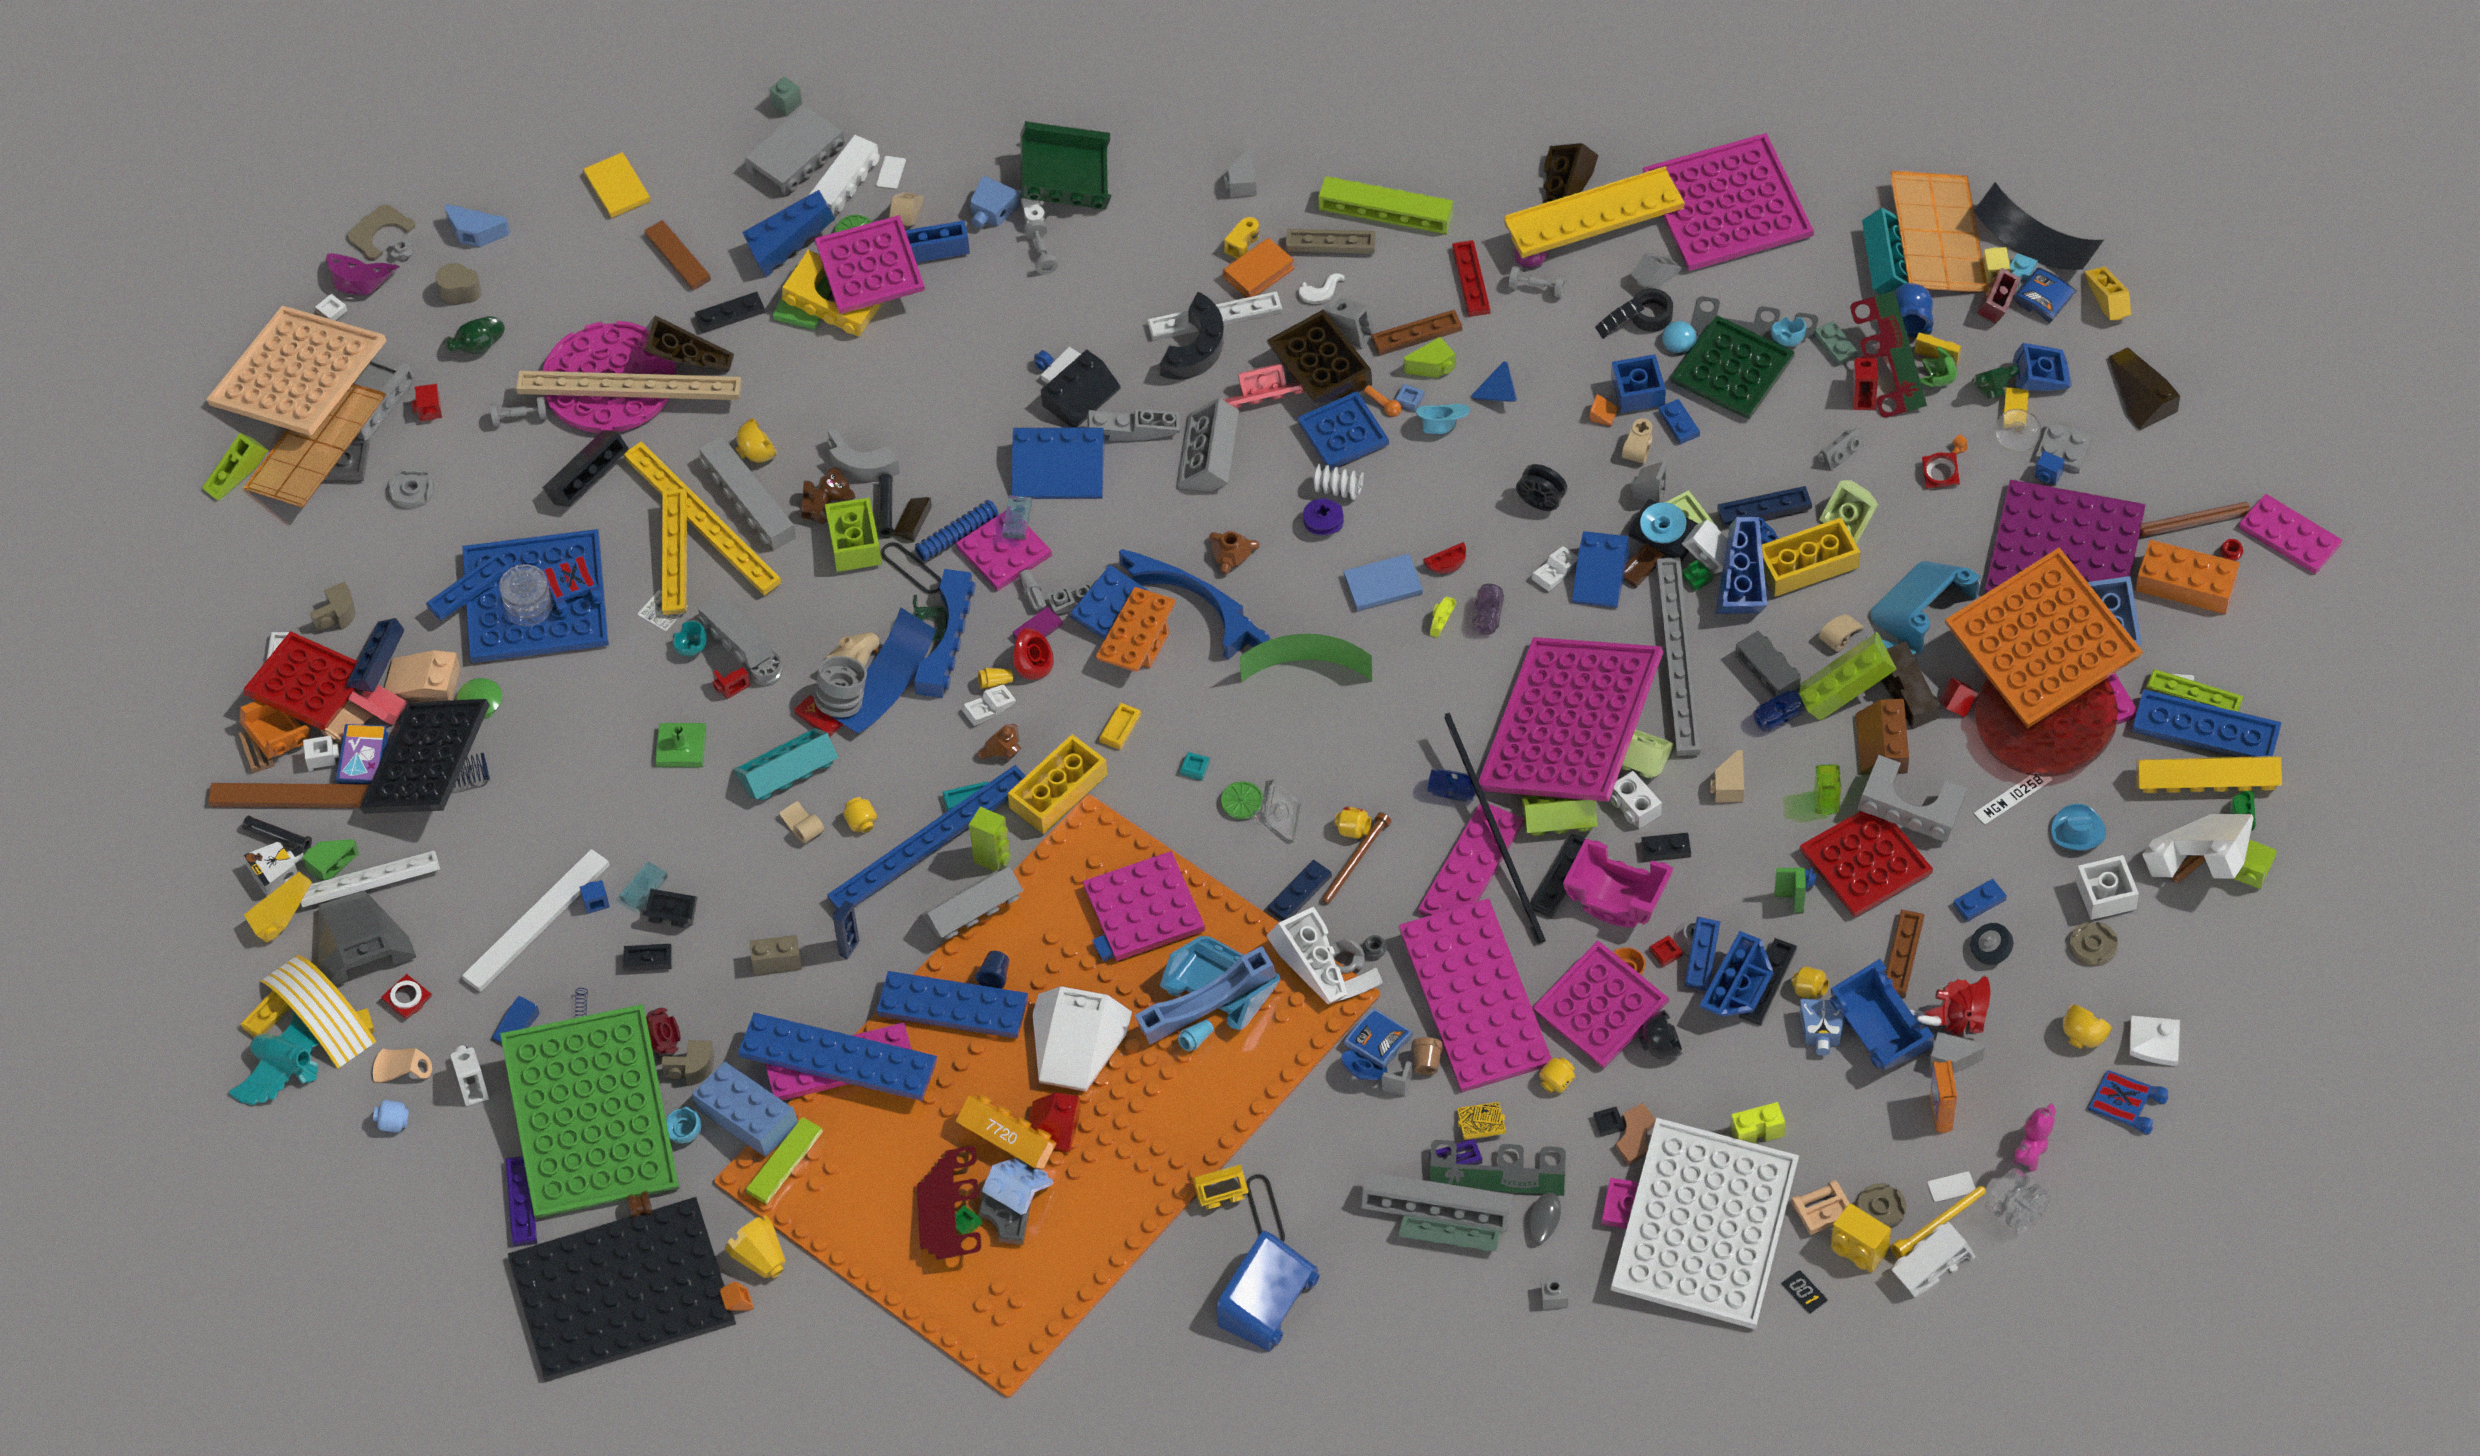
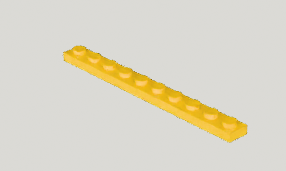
(705, 520)

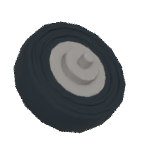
(1991, 943)

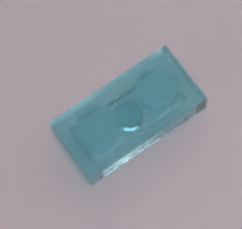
(1017, 517)
(638, 890)

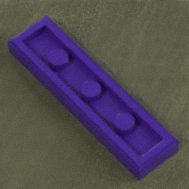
(520, 1204)

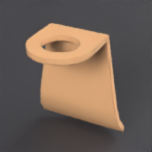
(348, 715)
(395, 1063)

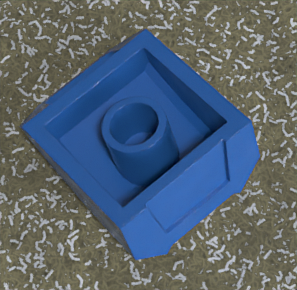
(2041, 368)

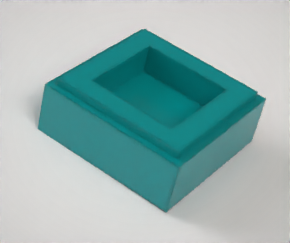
(1195, 766)

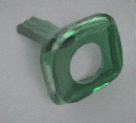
(934, 612)

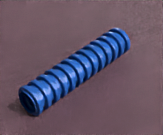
(956, 530)

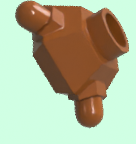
(1231, 549)
(1002, 743)

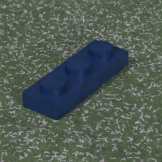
(1299, 890)
(846, 929)

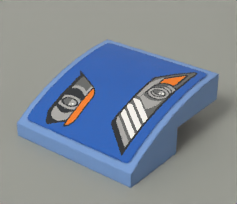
(1378, 1038)

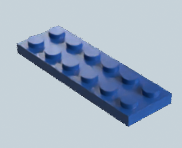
(2205, 726)
(952, 1004)

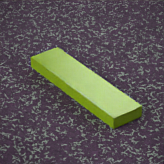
(2191, 690)
(784, 1160)

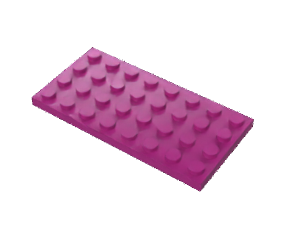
(1475, 995)

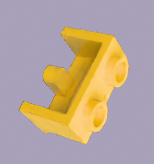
(1218, 1176)

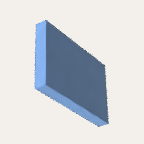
(1383, 582)

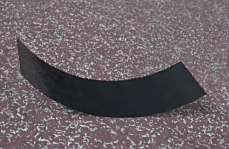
(2031, 236)

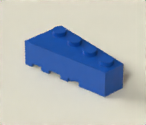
(788, 230)
(1743, 575)

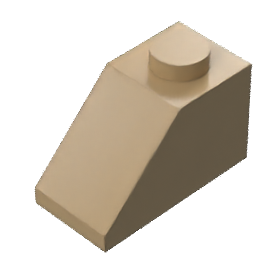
(907, 206)
(1729, 780)

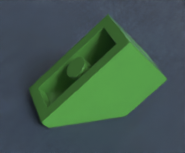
(329, 858)

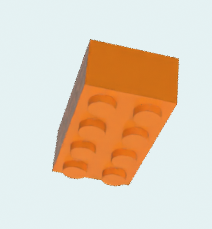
(2187, 576)

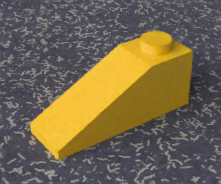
(2109, 293)
(277, 909)

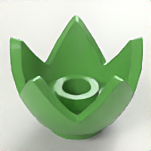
(1941, 370)

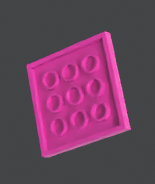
(869, 264)
(1143, 906)
(1600, 1004)

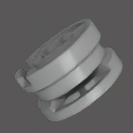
(768, 671)

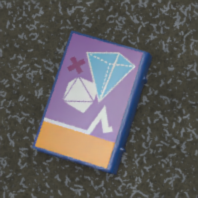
(361, 753)

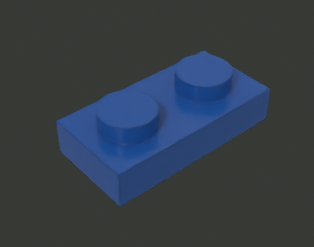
(1679, 421)
(1979, 900)

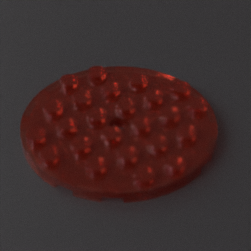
(2054, 744)

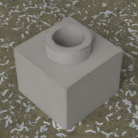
(1554, 1293)

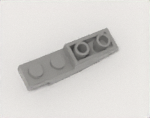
(1140, 425)

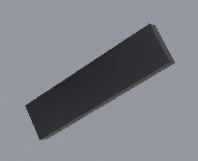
(1552, 889)
(1780, 958)

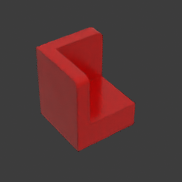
(1958, 697)

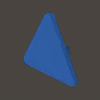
(1497, 386)

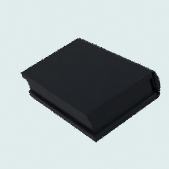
(1673, 549)

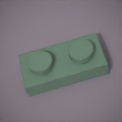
(1836, 343)

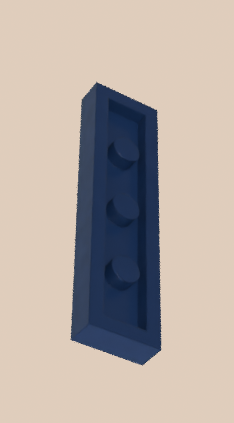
(1766, 505)

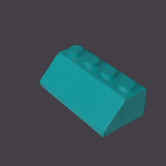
(1884, 251)
(786, 763)

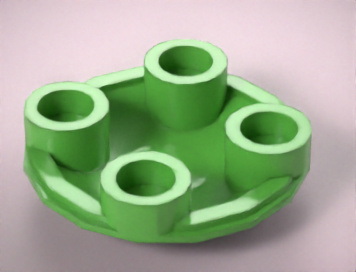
(482, 689)

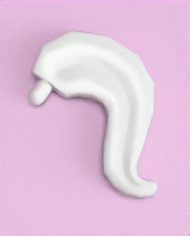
(1320, 295)

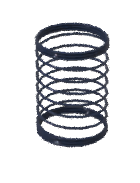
(486, 774)

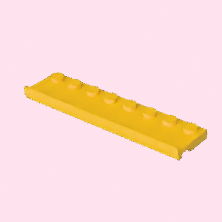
(1593, 212)

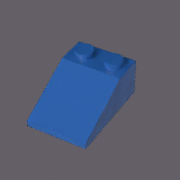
(1600, 569)

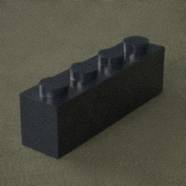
(585, 468)

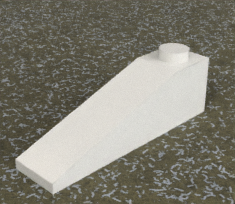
(1306, 949)

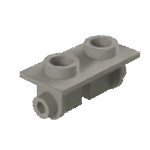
(1844, 447)

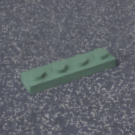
(1449, 1233)

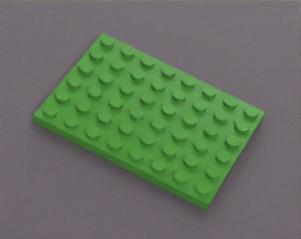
(589, 1111)

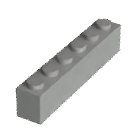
(747, 493)
(1437, 1201)

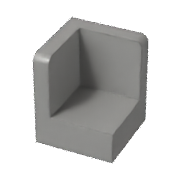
(1397, 1079)

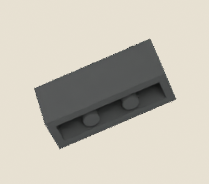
(1767, 665)

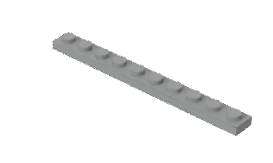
(1678, 657)

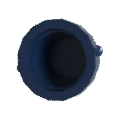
(993, 970)

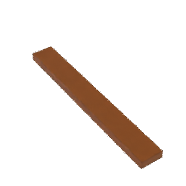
(287, 795)

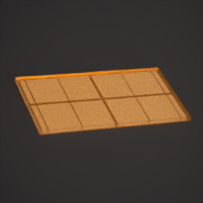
(1939, 231)
(303, 461)

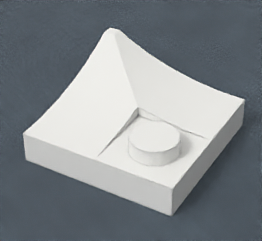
(2155, 1039)

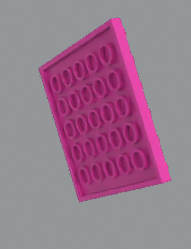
(1733, 202)

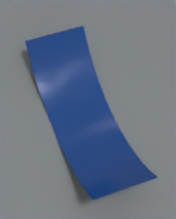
(892, 669)

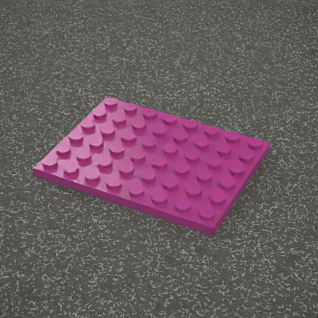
(1570, 719)

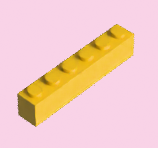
(2208, 772)

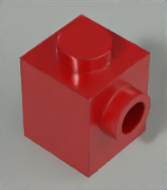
(427, 402)

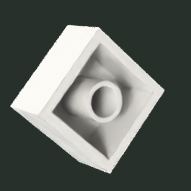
(2107, 887)

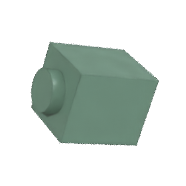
(785, 96)

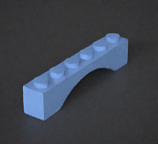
(1240, 978)

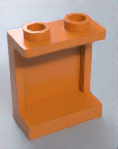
(272, 729)

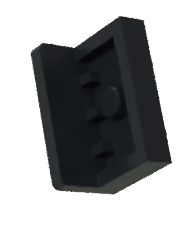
(670, 907)

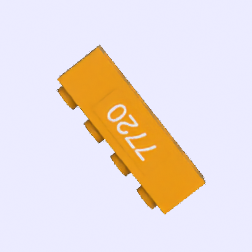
(1006, 1131)

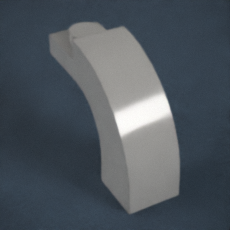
(861, 465)

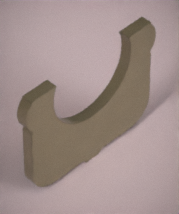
(384, 216)

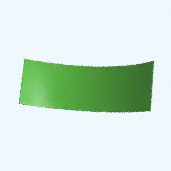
(1305, 647)

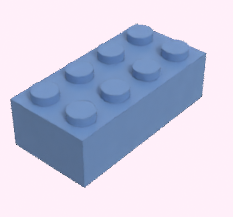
(745, 1109)

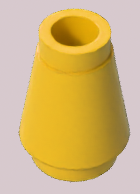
(994, 677)

